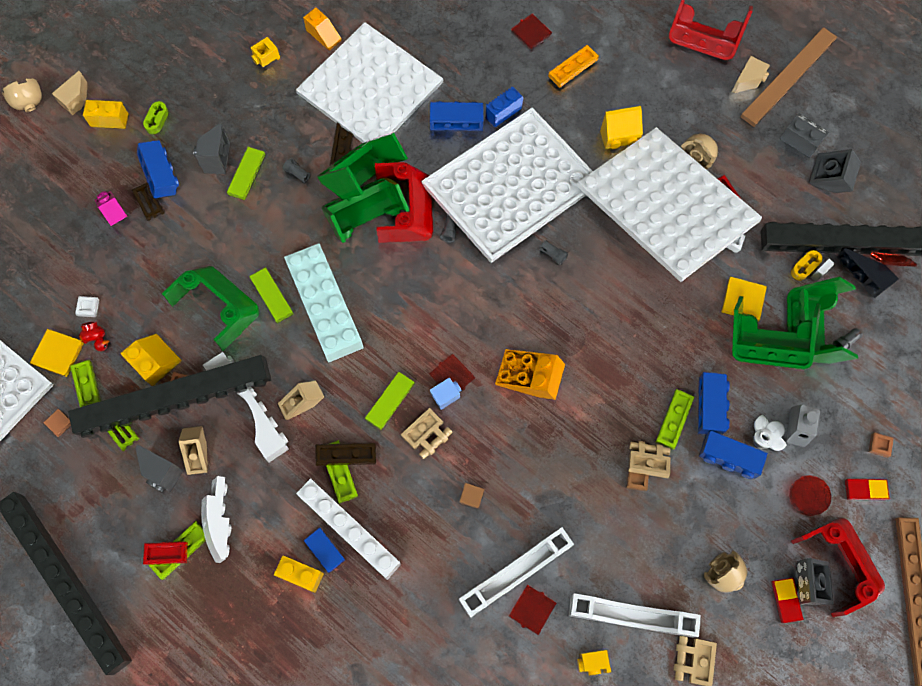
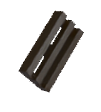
(154, 213)

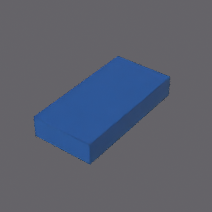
(324, 550)

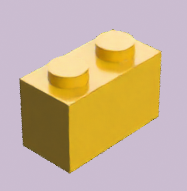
(105, 114)
(298, 574)

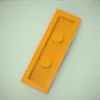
(573, 66)

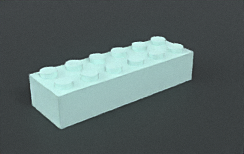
(324, 303)

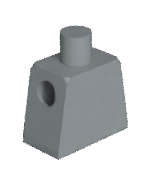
(802, 421)

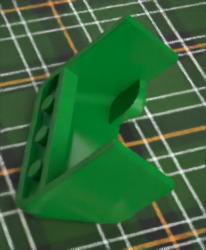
(358, 165)
(378, 198)
(801, 307)
(236, 315)
(772, 346)

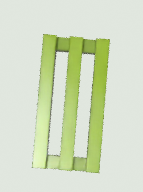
(128, 441)

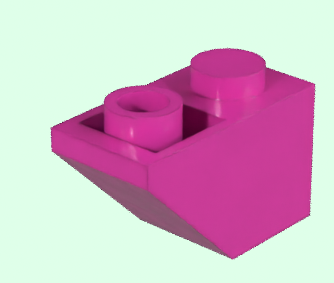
(110, 207)

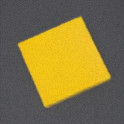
(752, 293)
(57, 353)

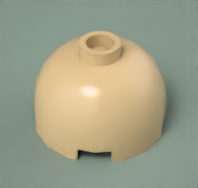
(24, 95)
(702, 149)
(727, 572)

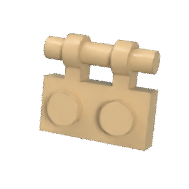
(421, 429)
(647, 463)
(702, 661)

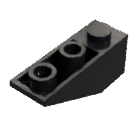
(870, 273)

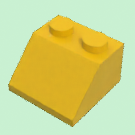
(621, 127)
(151, 358)

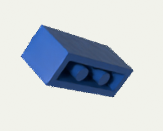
(456, 116)
(157, 169)
(713, 403)
(732, 455)

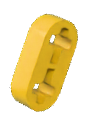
(809, 268)

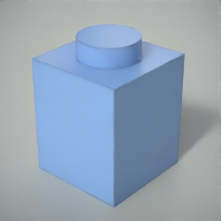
(445, 393)

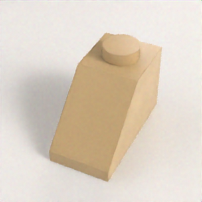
(752, 75)
(72, 93)
(300, 399)
(194, 450)

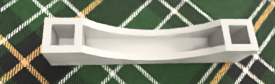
(267, 438)
(349, 529)
(516, 572)
(634, 616)

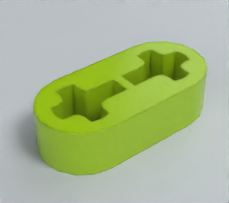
(152, 117)

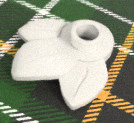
(770, 432)

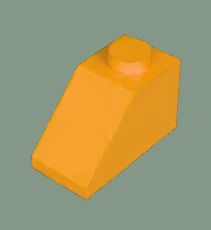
(321, 28)

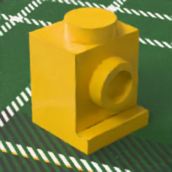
(264, 52)
(594, 662)

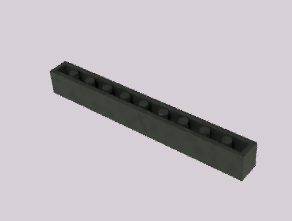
(835, 238)
(169, 395)
(64, 584)

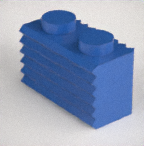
(504, 106)

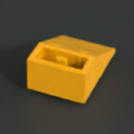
(531, 373)

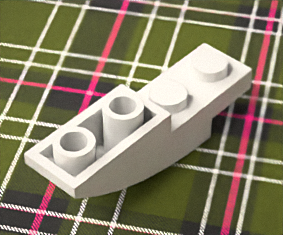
(215, 527)

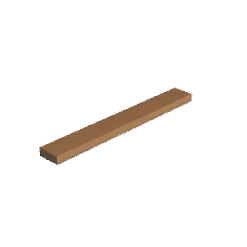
(788, 77)
(911, 566)

